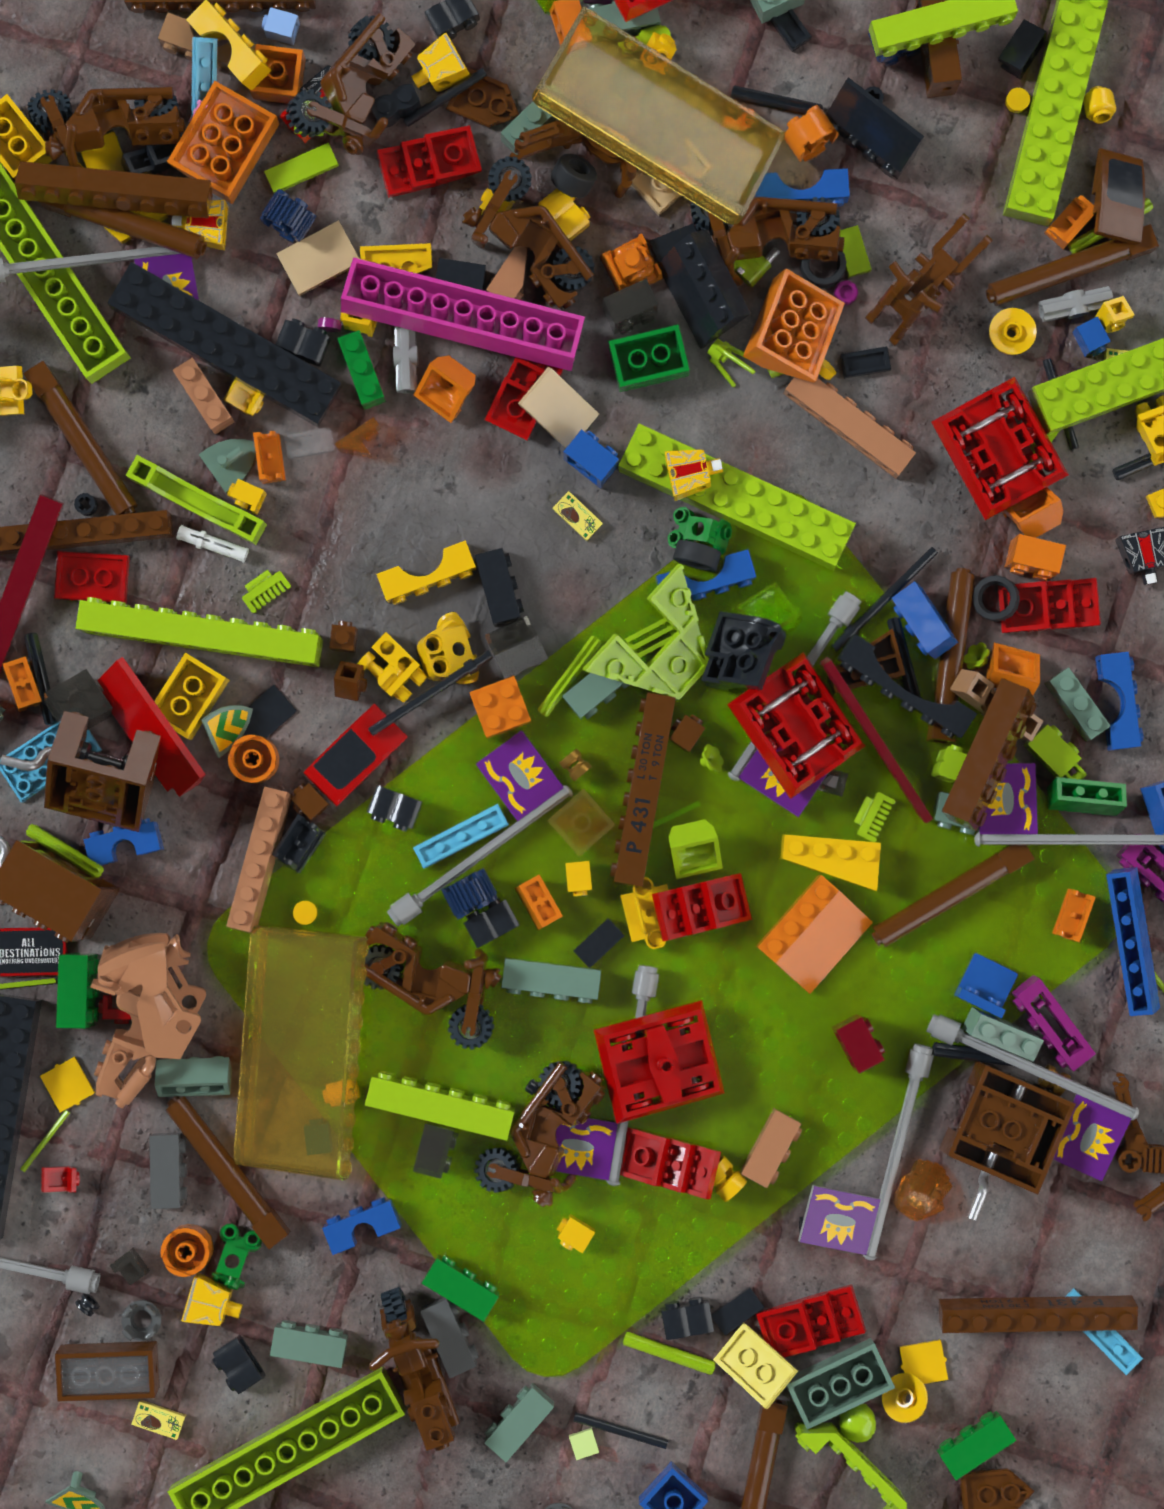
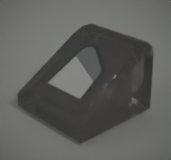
(834, 783)

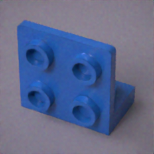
(986, 985)

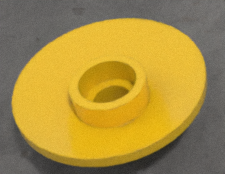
(1020, 323)
(895, 1403)

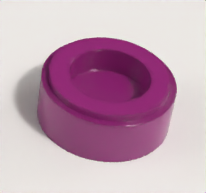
(846, 292)
(329, 324)

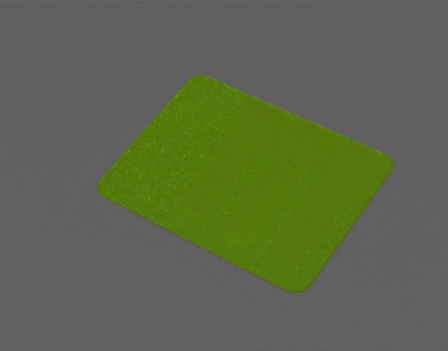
(764, 1027)

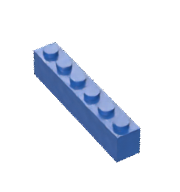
(1133, 941)

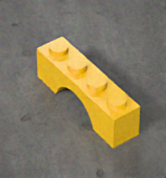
(245, 63)
(455, 563)

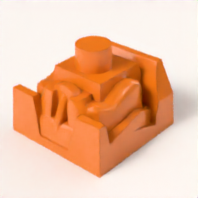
(631, 264)
(445, 387)
(1036, 513)
(1015, 666)

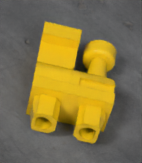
(1151, 428)
(397, 672)

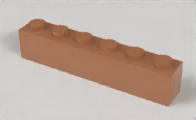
(851, 424)
(259, 860)

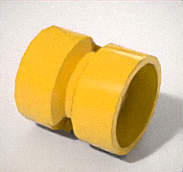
(727, 1181)

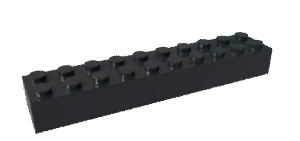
(224, 344)
(17, 1041)

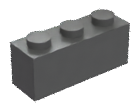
(167, 1170)
(452, 1335)

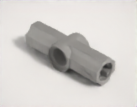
(1074, 304)
(405, 360)

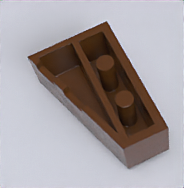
(887, 656)

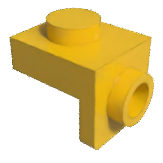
(244, 398)

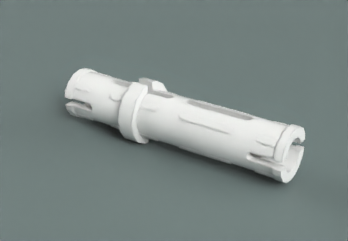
(212, 543)

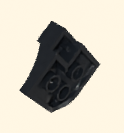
(741, 651)

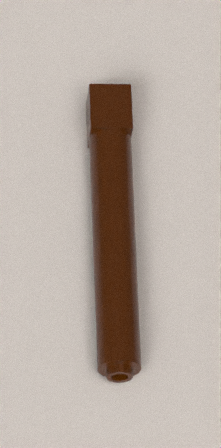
(137, 227)
(1069, 268)
(80, 438)
(952, 660)
(951, 893)
(264, 1220)
(769, 1428)

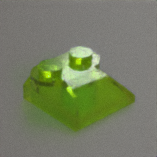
(772, 605)

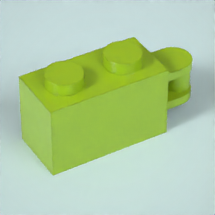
(1055, 753)

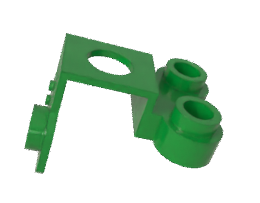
(714, 532)
(236, 1246)

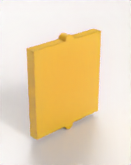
(107, 157)
(67, 1084)
(924, 1361)

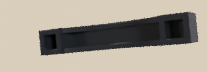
(859, 656)

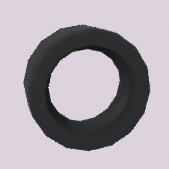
(827, 282)
(697, 555)
(983, 585)

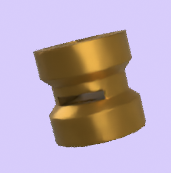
(578, 769)
(1055, 1088)

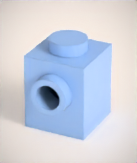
(281, 26)

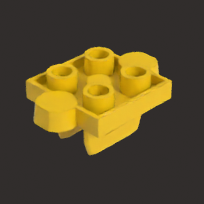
(13, 391)
(641, 914)

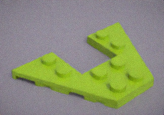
(677, 662)

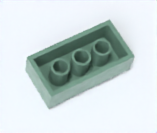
(839, 1383)

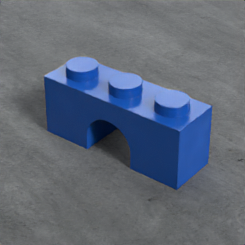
(102, 847)
(340, 1231)

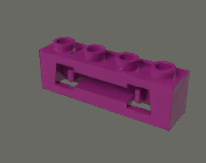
(1128, 857)
(1075, 1054)

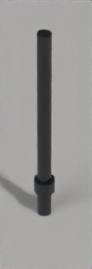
(884, 599)
(470, 667)

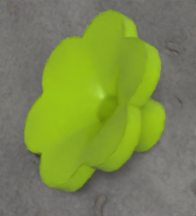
(976, 656)
(712, 758)

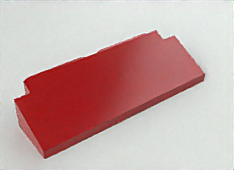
(138, 711)

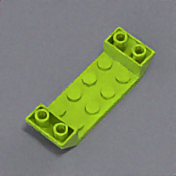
(826, 1432)

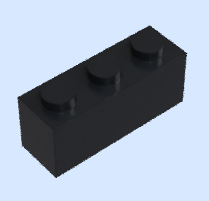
(499, 586)

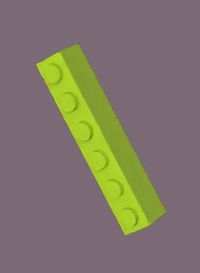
(937, 22)

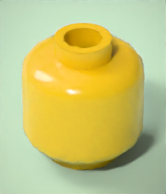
(1099, 104)

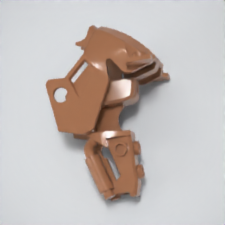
(146, 991)

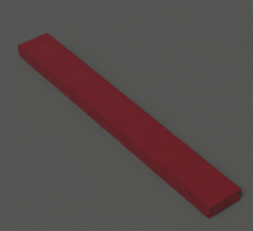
(26, 569)
(876, 740)

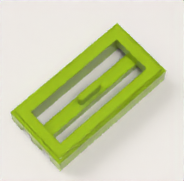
(644, 631)

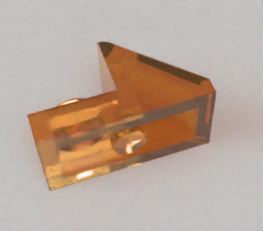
(353, 442)

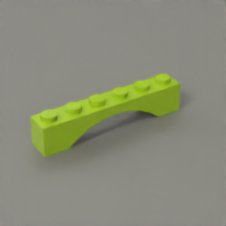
(196, 500)

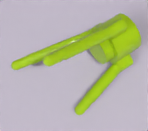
(721, 352)

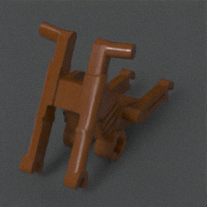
(563, 135)
(920, 288)
(1144, 1155)

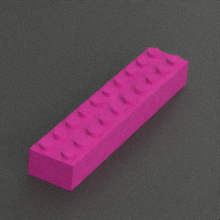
(462, 314)

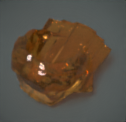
(922, 1190)

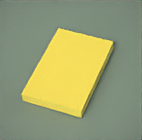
(755, 1365)

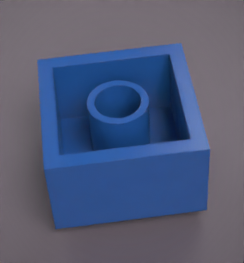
(591, 458)
(673, 1491)

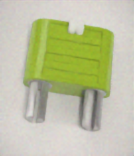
(753, 269)

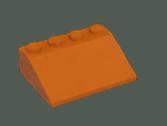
(224, 141)
(794, 327)
(814, 933)

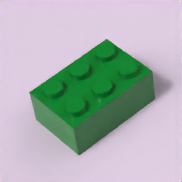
(649, 358)
(74, 996)

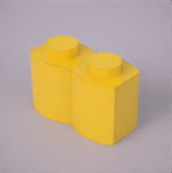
(566, 213)

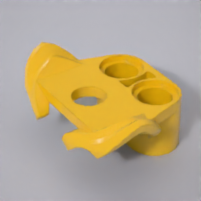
(449, 631)

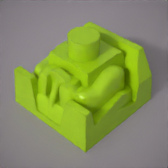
(694, 848)

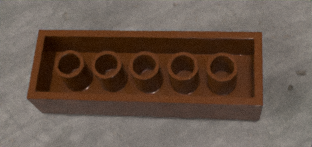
(989, 755)

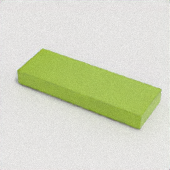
(301, 168)

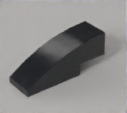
(149, 159)

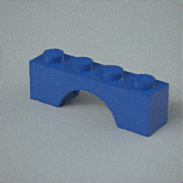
(832, 186)
(736, 571)
(1116, 671)

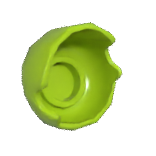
(858, 1423)

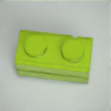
(949, 763)

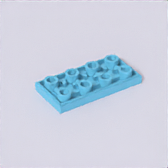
(28, 783)

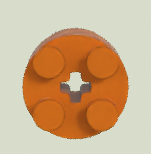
(810, 133)
(241, 754)
(174, 1253)

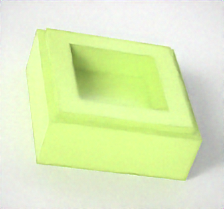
(584, 1443)

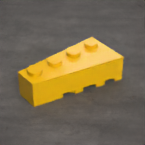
(843, 859)

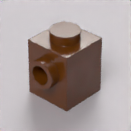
(343, 637)
(349, 681)
(687, 732)
(309, 801)

